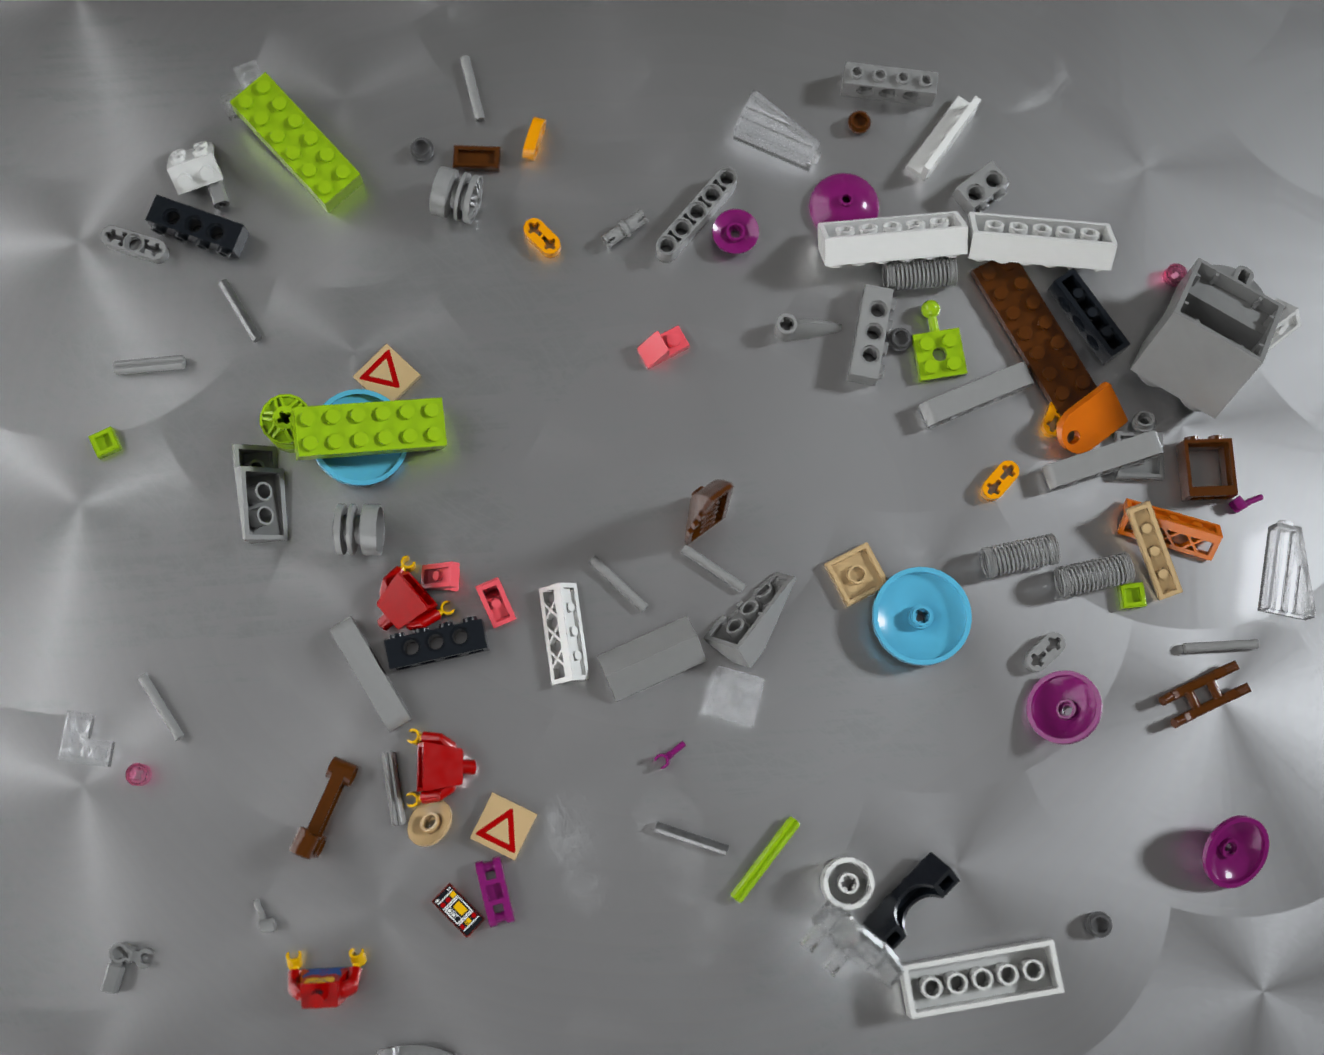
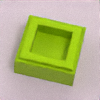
(105, 443)
(1131, 595)

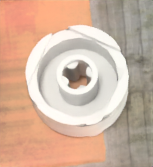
(858, 892)

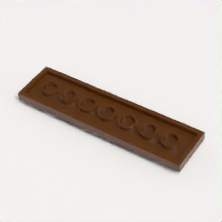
(1034, 333)

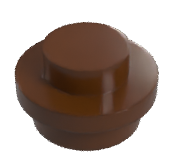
(859, 122)

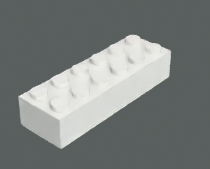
(892, 239)
(1040, 241)
(980, 978)

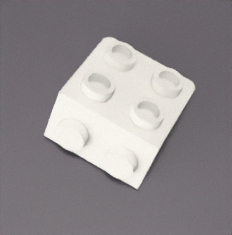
(193, 167)

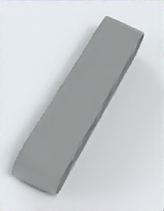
(698, 204)
(976, 394)
(1103, 460)
(370, 674)

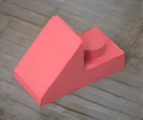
(662, 346)
(441, 576)
(495, 602)

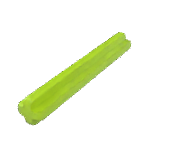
(765, 859)

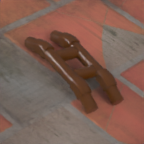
(1218, 697)

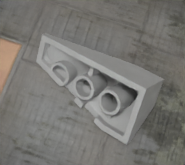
(749, 628)

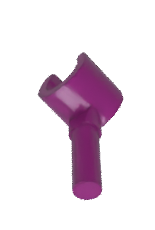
(1239, 504)
(670, 754)

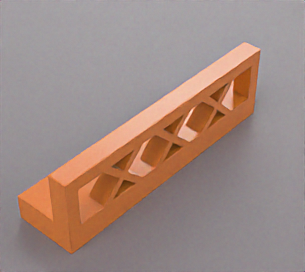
(1179, 524)

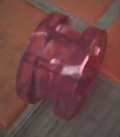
(1180, 269)
(146, 776)

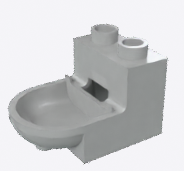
(1209, 337)

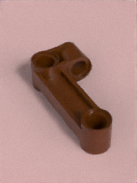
(310, 841)

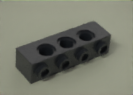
(165, 210)
(1088, 316)
(397, 644)

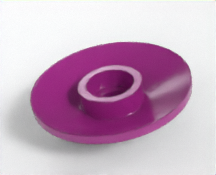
(735, 221)

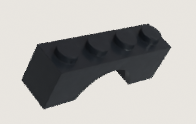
(928, 879)

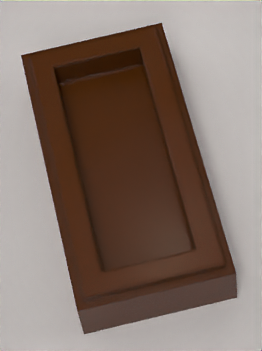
(476, 158)

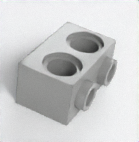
(978, 186)

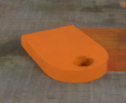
(1091, 420)

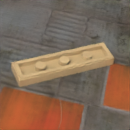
(1153, 550)

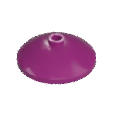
(827, 201)
(1053, 696)
(1235, 851)

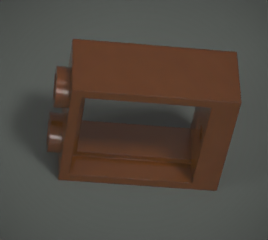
(1227, 469)

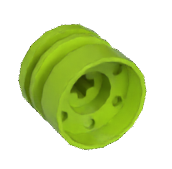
(273, 421)

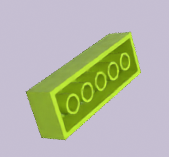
(296, 142)
(368, 428)

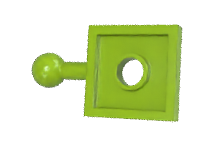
(946, 340)

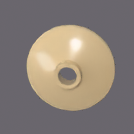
(429, 823)

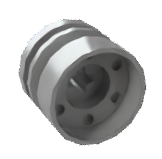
(451, 194)
(354, 529)

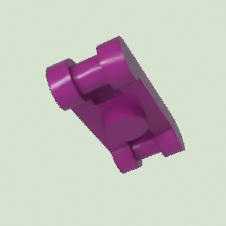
(495, 891)

